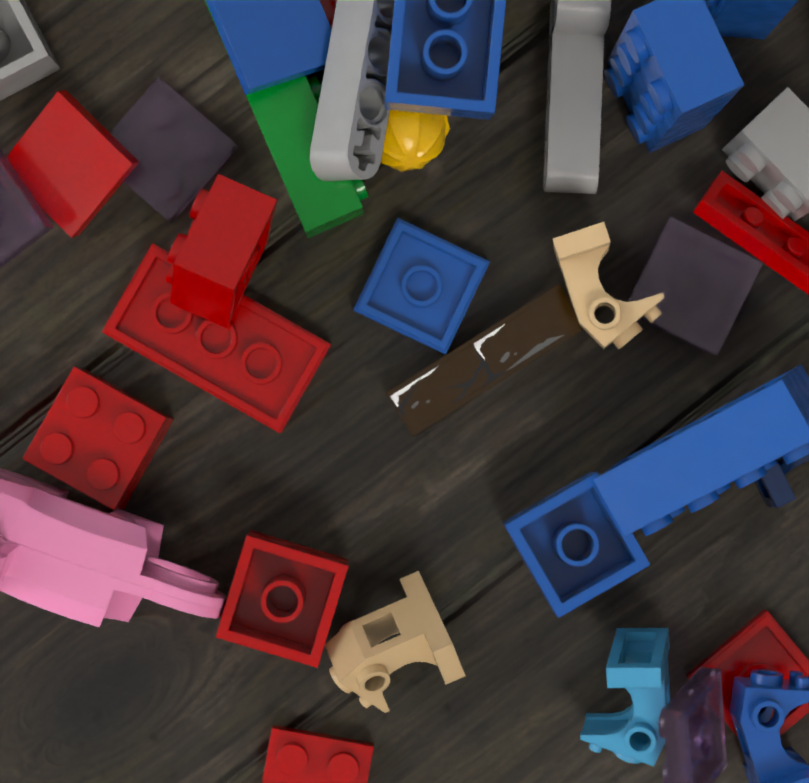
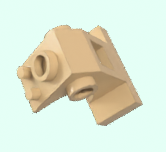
(579, 260)
(365, 665)

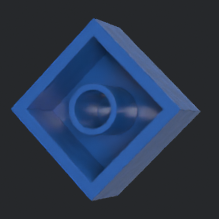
(574, 545)

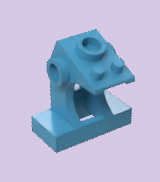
(641, 667)

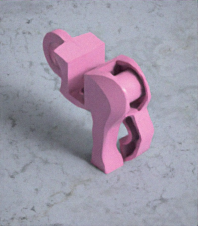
(89, 560)

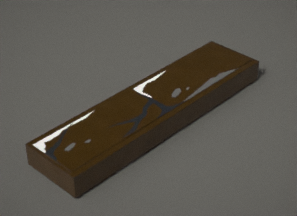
(485, 360)

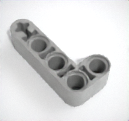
(352, 95)
(574, 95)

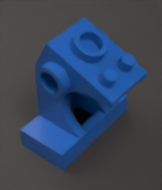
(759, 738)

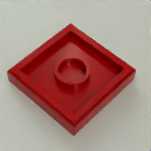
(70, 163)
(757, 646)

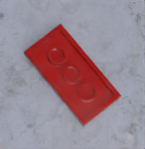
(253, 365)

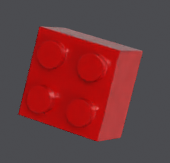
(221, 249)
(98, 438)
(282, 598)

